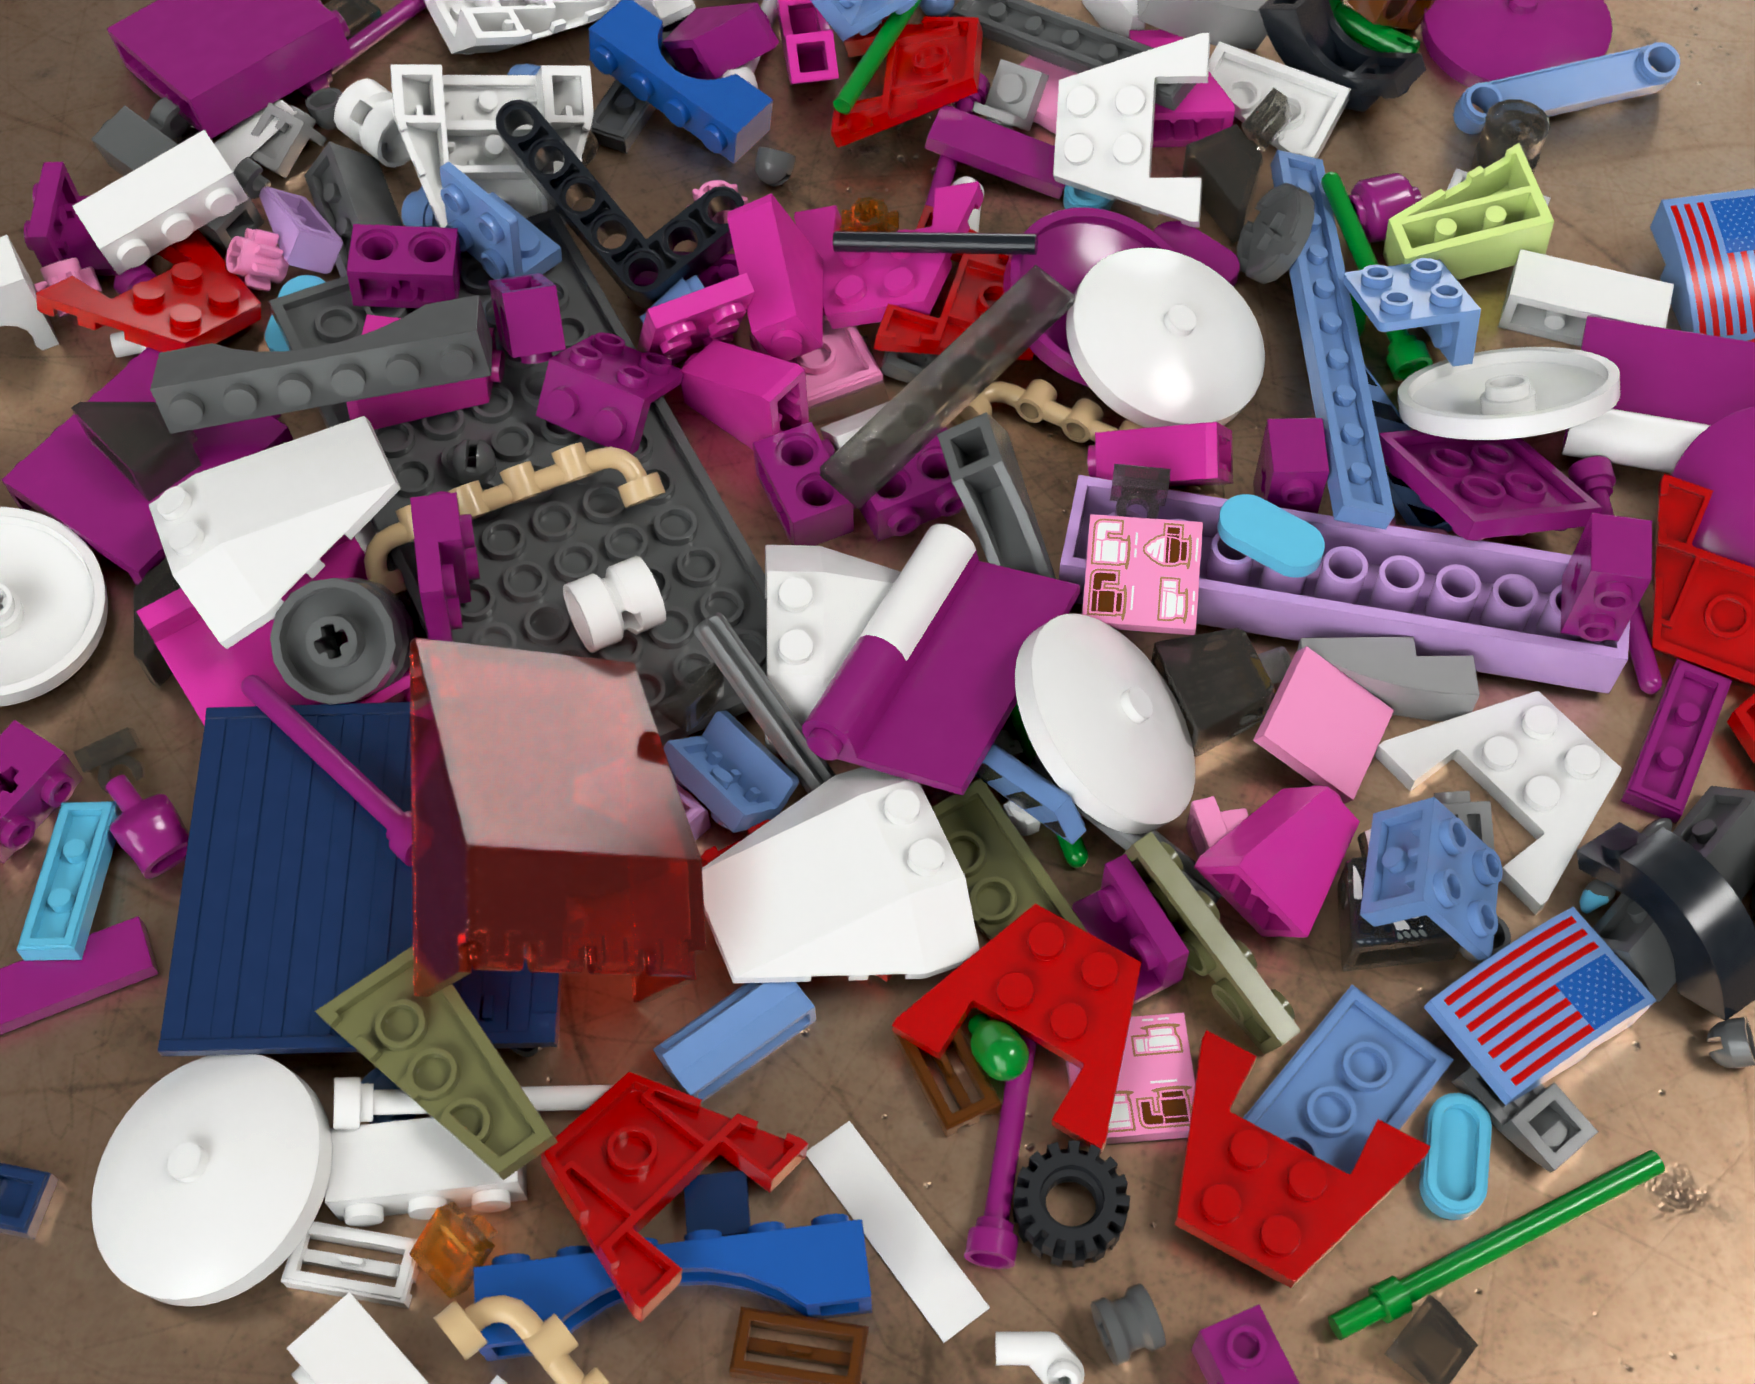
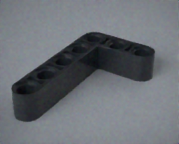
(606, 217)

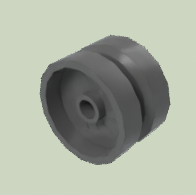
(310, 647)

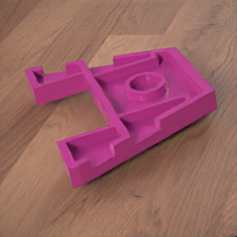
(863, 283)

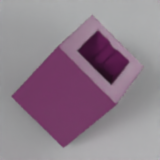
(720, 39)

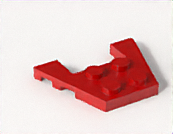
(924, 71)
(973, 291)
(176, 310)
(1699, 598)
(1055, 990)
(634, 1157)
(1264, 1194)

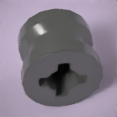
(1128, 1324)

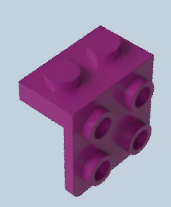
(55, 227)
(605, 390)

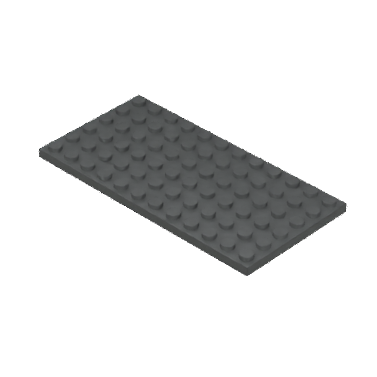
(571, 529)

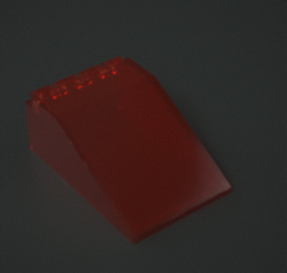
(545, 822)

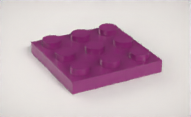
(1486, 484)

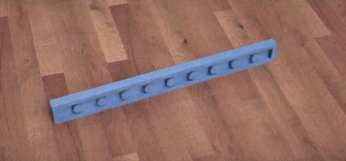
(1335, 358)

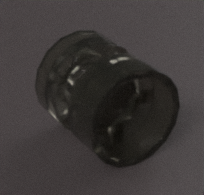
(1507, 125)

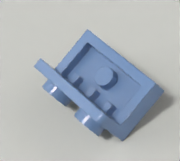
(731, 773)

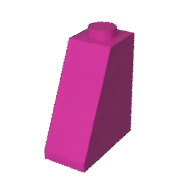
(1201, 112)
(784, 275)
(745, 391)
(429, 401)
(1193, 452)
(1282, 859)

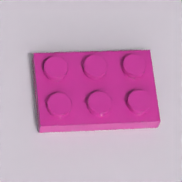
(696, 319)

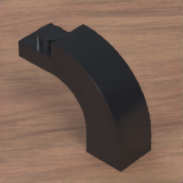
(1314, 43)
(1691, 906)

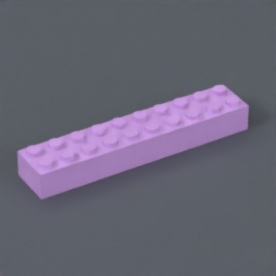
(1383, 583)

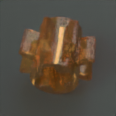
(869, 216)

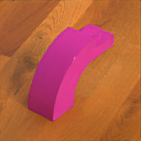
(806, 42)

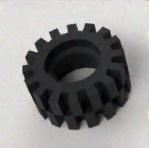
(1064, 1241)

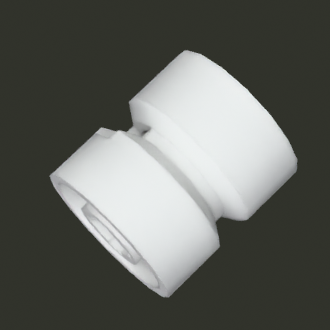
(367, 118)
(616, 603)

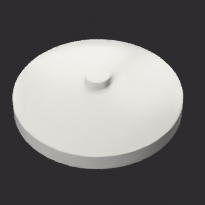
(1165, 339)
(1510, 393)
(48, 604)
(1105, 724)
(211, 1179)

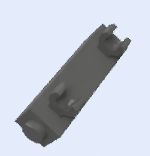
(131, 142)

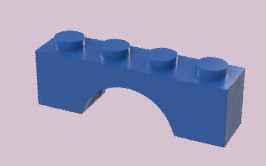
(721, 112)

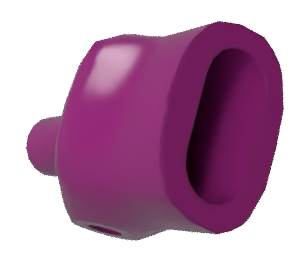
(147, 828)

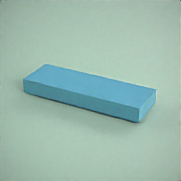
(69, 882)

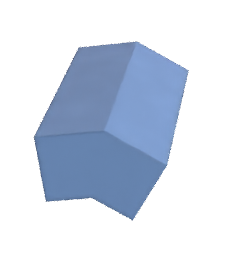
(734, 1036)

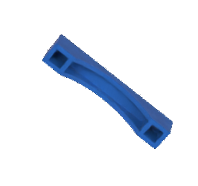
(806, 1268)

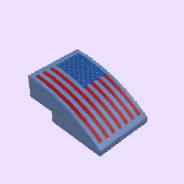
(1710, 261)
(1539, 1005)

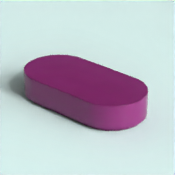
(1200, 247)

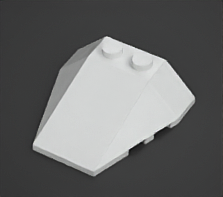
(501, 24)
(456, 123)
(265, 520)
(814, 617)
(842, 888)

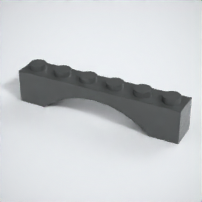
(227, 385)
(995, 494)

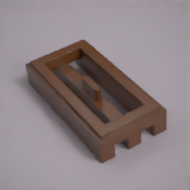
(968, 1112)
(801, 1325)

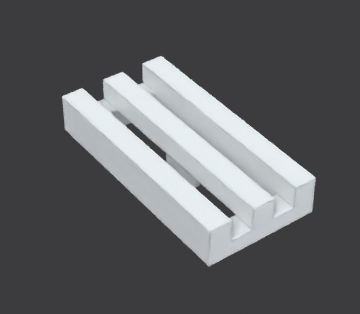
(404, 1274)

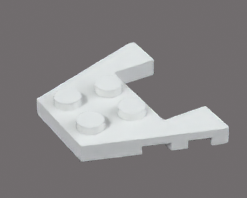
(1109, 128)
(1531, 765)

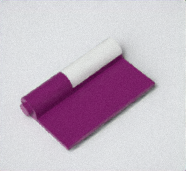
(1669, 391)
(935, 665)

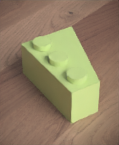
(1476, 222)

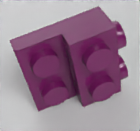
(444, 561)

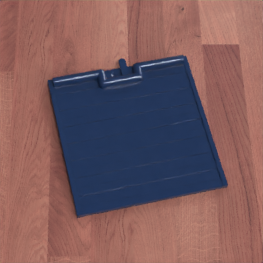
(302, 896)

